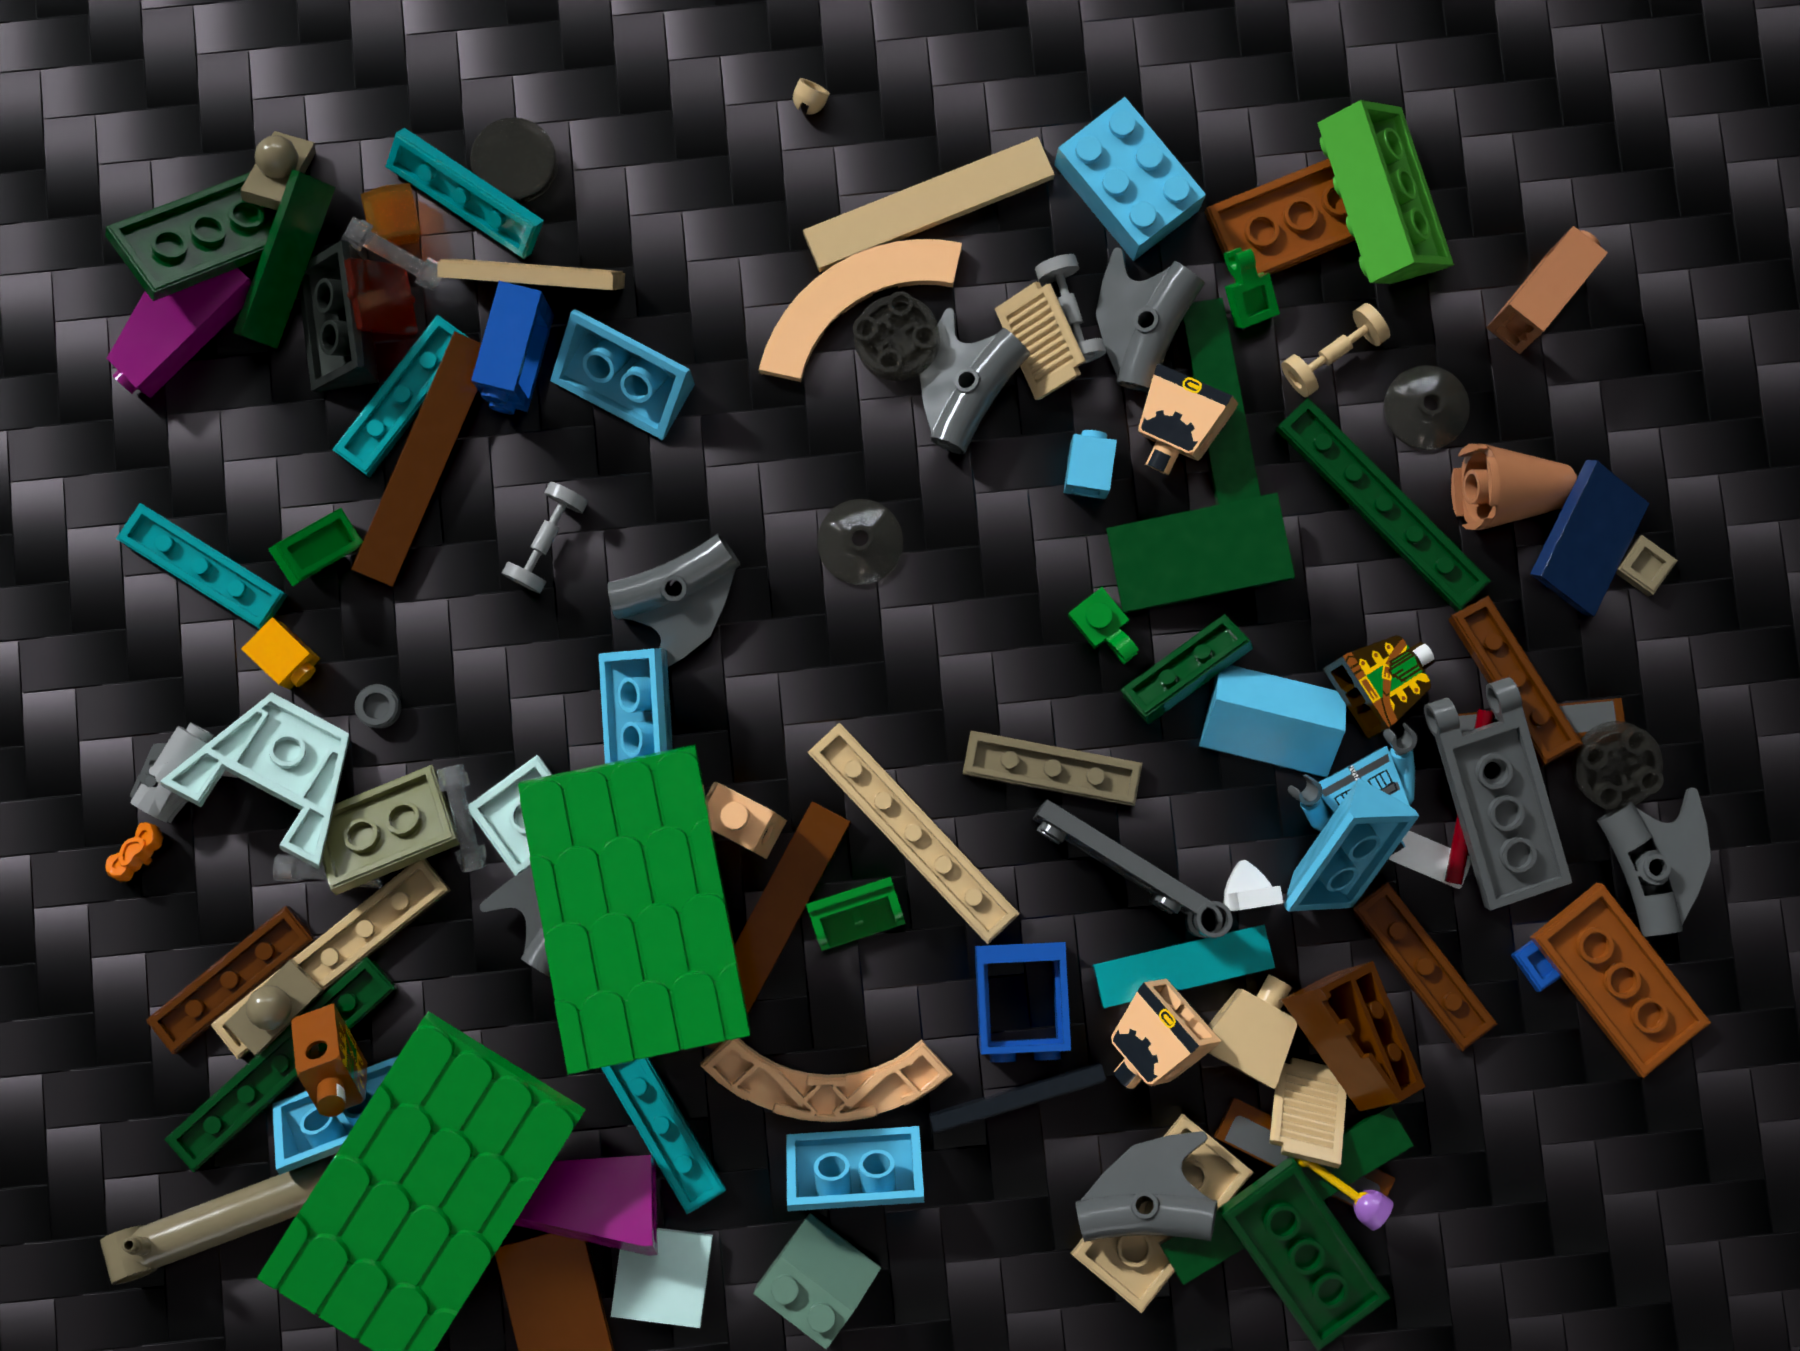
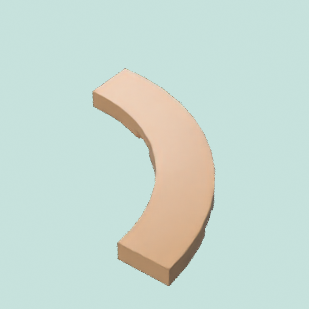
(846, 286)
(821, 1095)

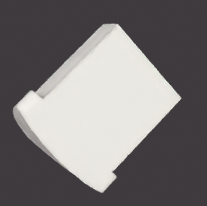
(1249, 889)

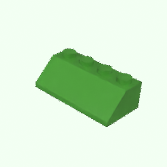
(1384, 192)

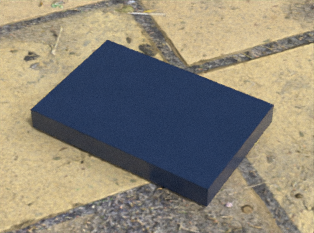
(1590, 538)

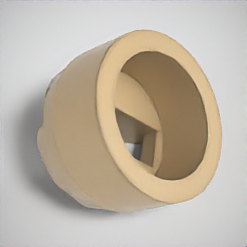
(811, 95)

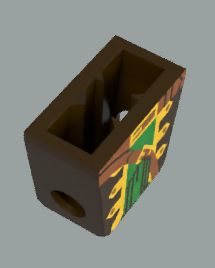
(1381, 681)

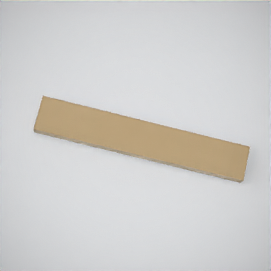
(929, 203)
(913, 833)
(357, 935)

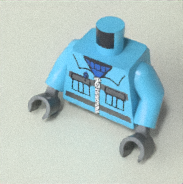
(1384, 769)

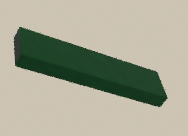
(284, 259)

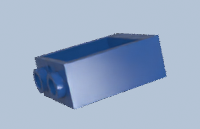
(512, 347)
(1043, 1048)

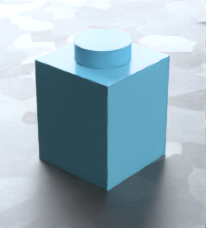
(1090, 464)

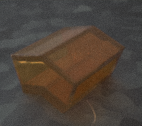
(392, 213)

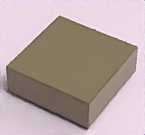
(1645, 566)

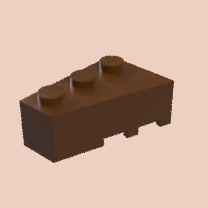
(1357, 1036)

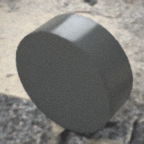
(378, 706)

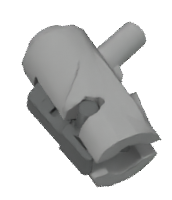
(161, 761)

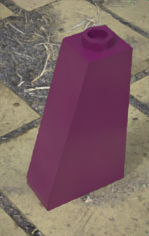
(173, 329)
(598, 1202)

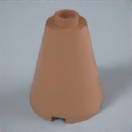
(1507, 486)

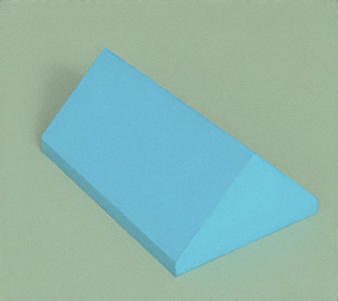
(621, 375)
(635, 703)
(1274, 720)
(1349, 850)
(307, 1136)
(854, 1168)

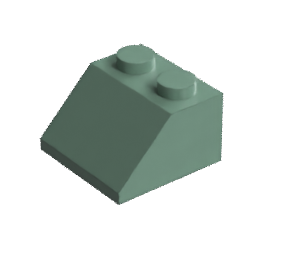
(817, 1281)

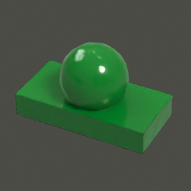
(316, 546)

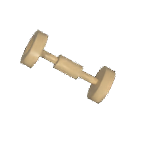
(1369, 324)

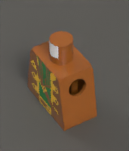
(336, 1075)

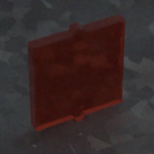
(380, 297)

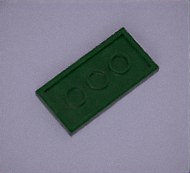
(192, 238)
(1200, 553)
(1304, 1253)

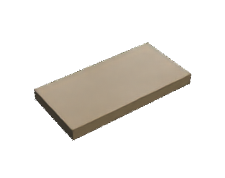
(531, 274)
(1137, 1264)

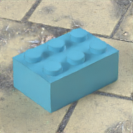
(1129, 178)

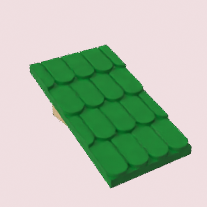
(633, 909)
(421, 1191)

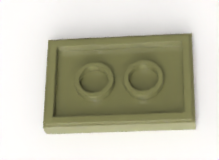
(387, 830)

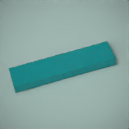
(464, 193)
(396, 401)
(201, 566)
(1185, 964)
(665, 1132)

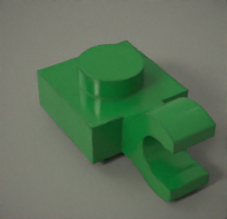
(1252, 294)
(1101, 622)

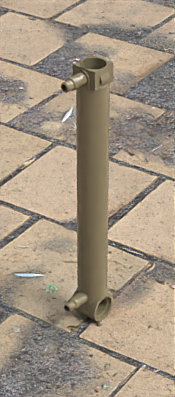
(146, 1247)

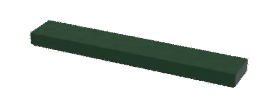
(1214, 364)
(1383, 505)
(272, 1071)
(1363, 1150)

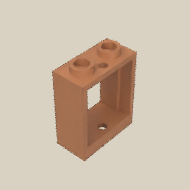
(1547, 289)

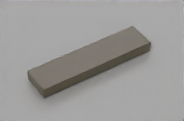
(1052, 768)

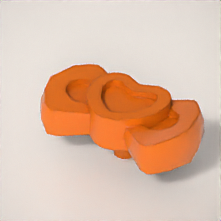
(134, 852)

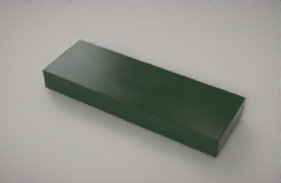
(1186, 669)

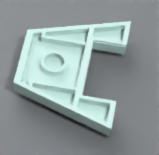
(282, 754)

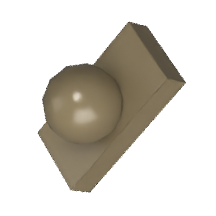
(274, 162)
(273, 1007)

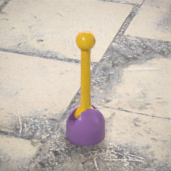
(1370, 1206)

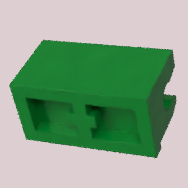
(855, 913)

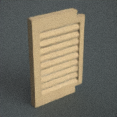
(1043, 328)
(1309, 1113)

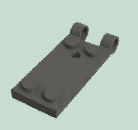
(1505, 816)
(1166, 891)

